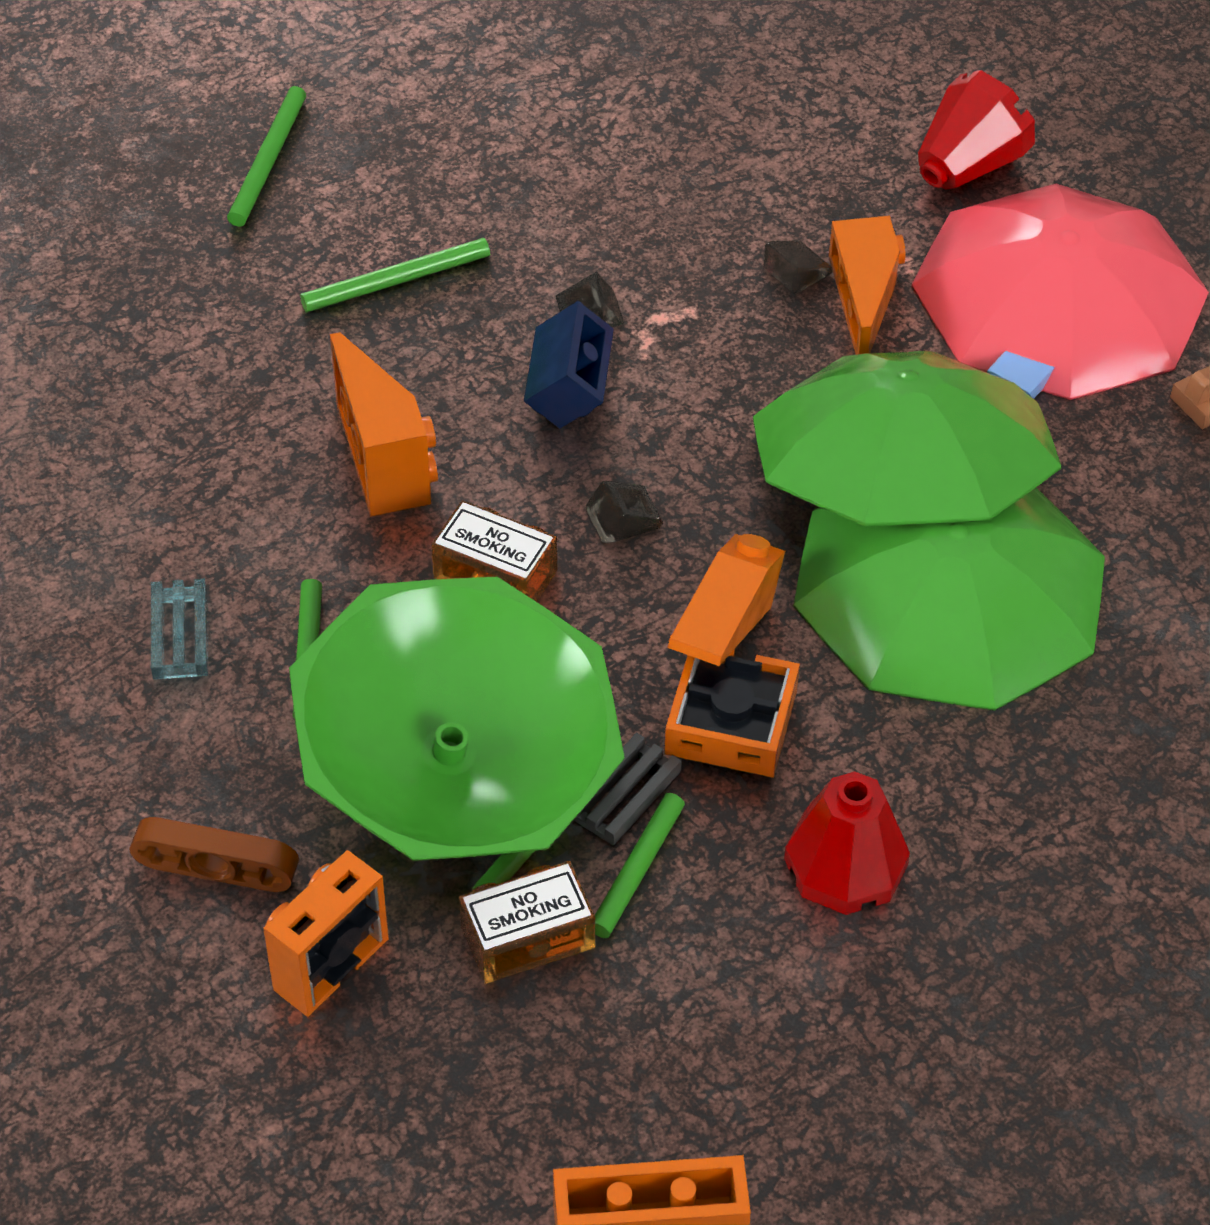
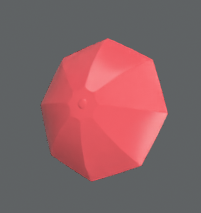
(1062, 285)

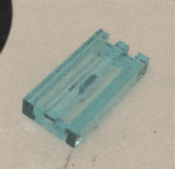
(178, 596)

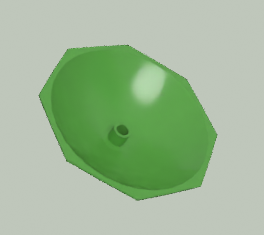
(905, 440)
(954, 605)
(455, 718)

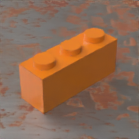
(654, 1193)

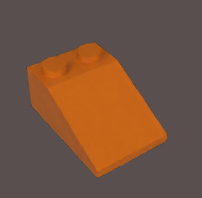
(383, 432)

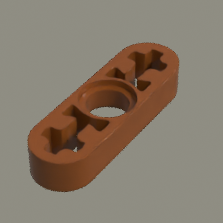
(214, 854)

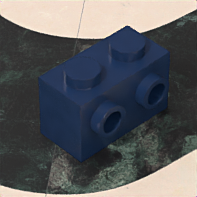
(569, 365)

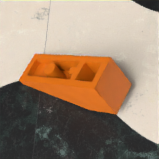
(865, 270)
(729, 599)

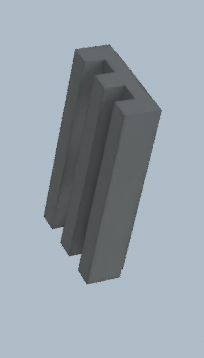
(649, 758)

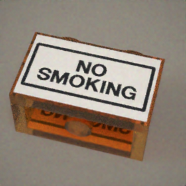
(487, 544)
(527, 921)

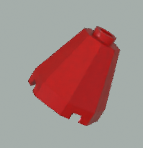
(974, 132)
(848, 846)

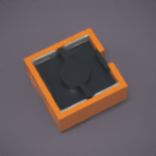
(733, 712)
(326, 931)

